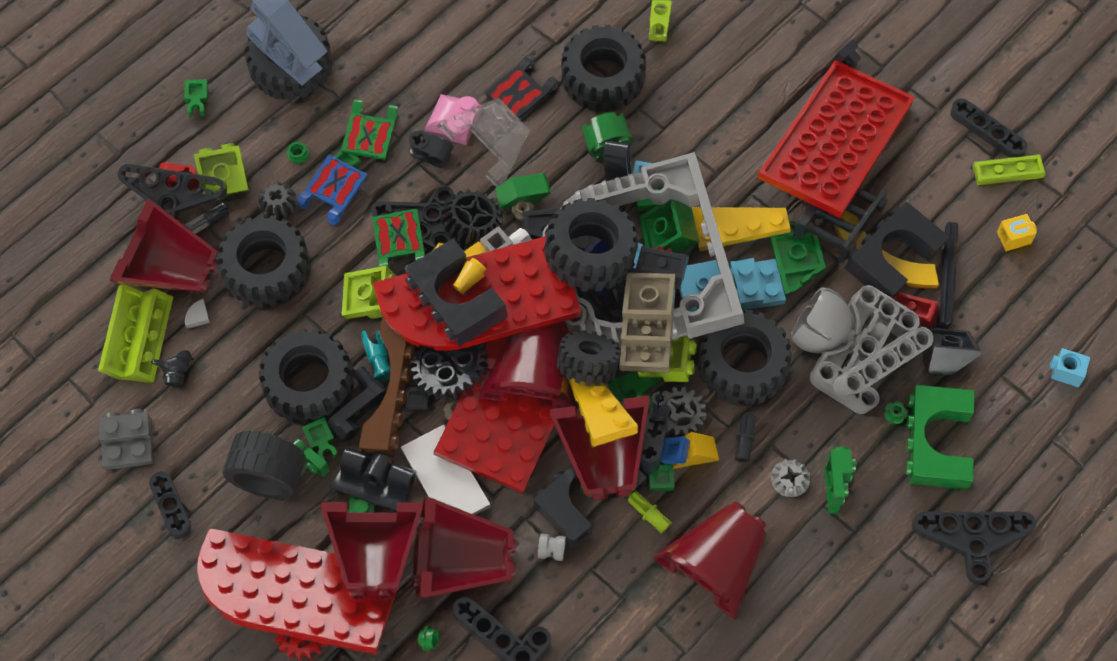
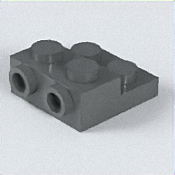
(126, 439)

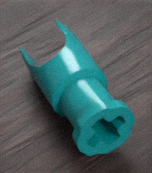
(377, 356)

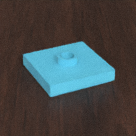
(697, 278)

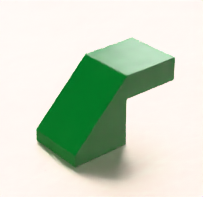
(527, 188)

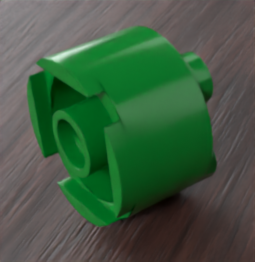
(605, 128)

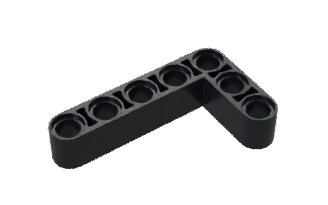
(616, 162)

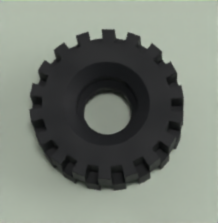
(588, 357)

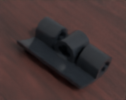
(373, 478)

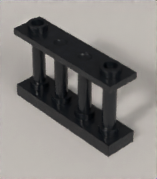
(807, 222)

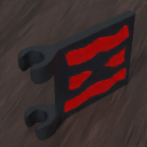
(519, 90)

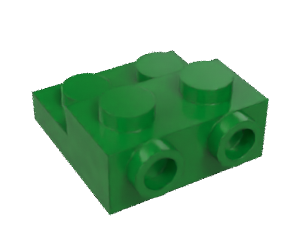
(838, 473)

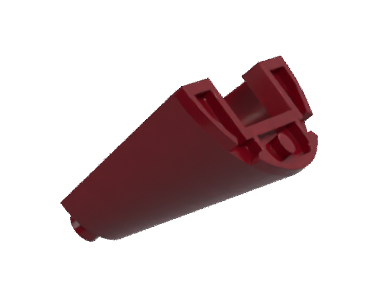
(165, 255)
(530, 368)
(608, 466)
(371, 546)
(459, 551)
(719, 554)

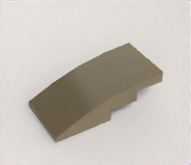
(647, 322)

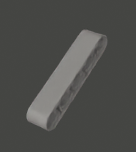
(874, 364)

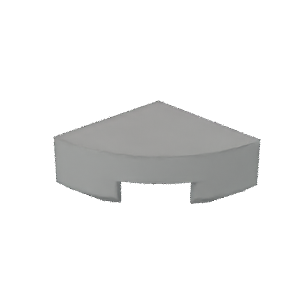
(196, 315)

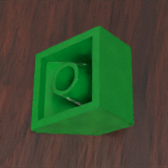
(669, 226)

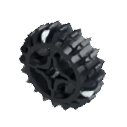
(458, 219)

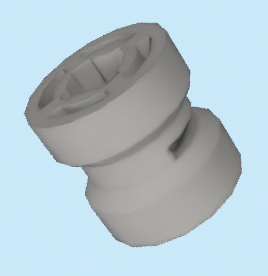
(551, 547)

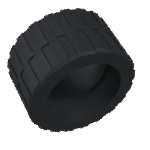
(264, 464)

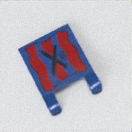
(335, 185)

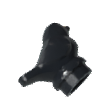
(174, 367)

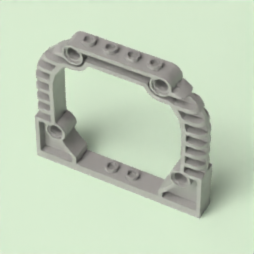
(682, 182)

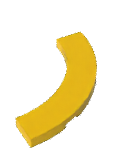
(917, 274)

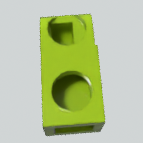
(659, 20)

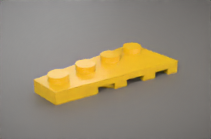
(743, 224)
(602, 413)

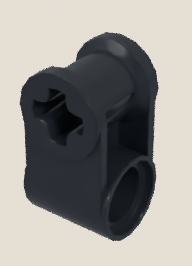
(431, 149)

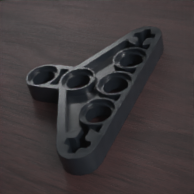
(181, 193)
(433, 226)
(961, 537)

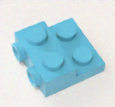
(757, 283)

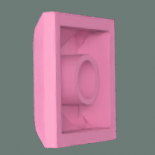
(448, 107)

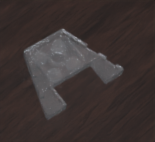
(497, 129)

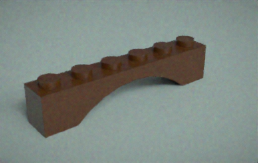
(381, 430)

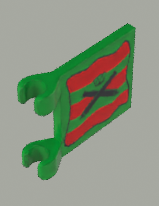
(368, 134)
(398, 236)

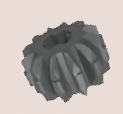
(277, 200)

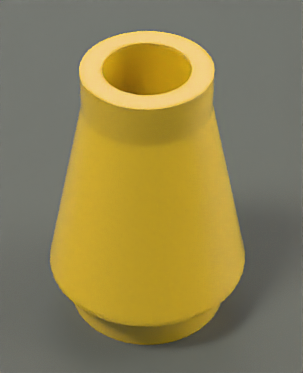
(470, 274)

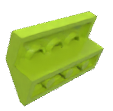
(135, 334)

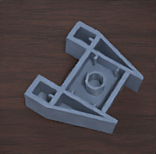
(286, 38)

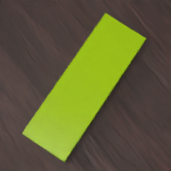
(1008, 169)

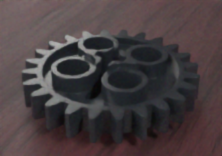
(433, 377)

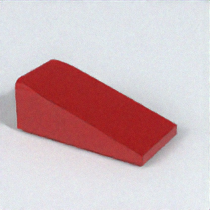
(925, 309)

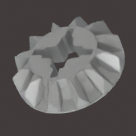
(784, 486)

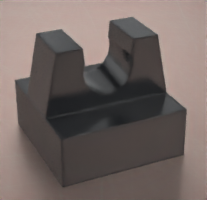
(848, 55)

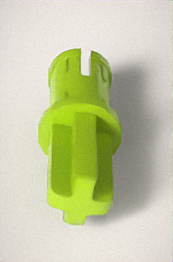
(649, 512)

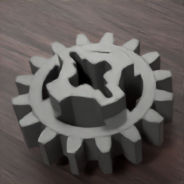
(686, 420)

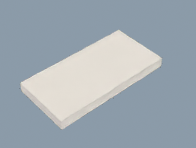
(442, 478)

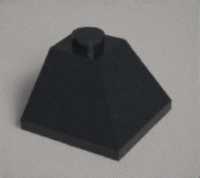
(949, 351)

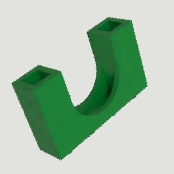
(925, 464)

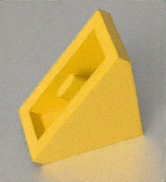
(701, 450)

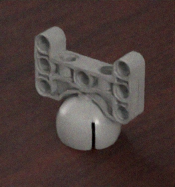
(836, 333)

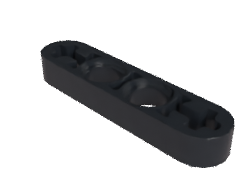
(991, 125)

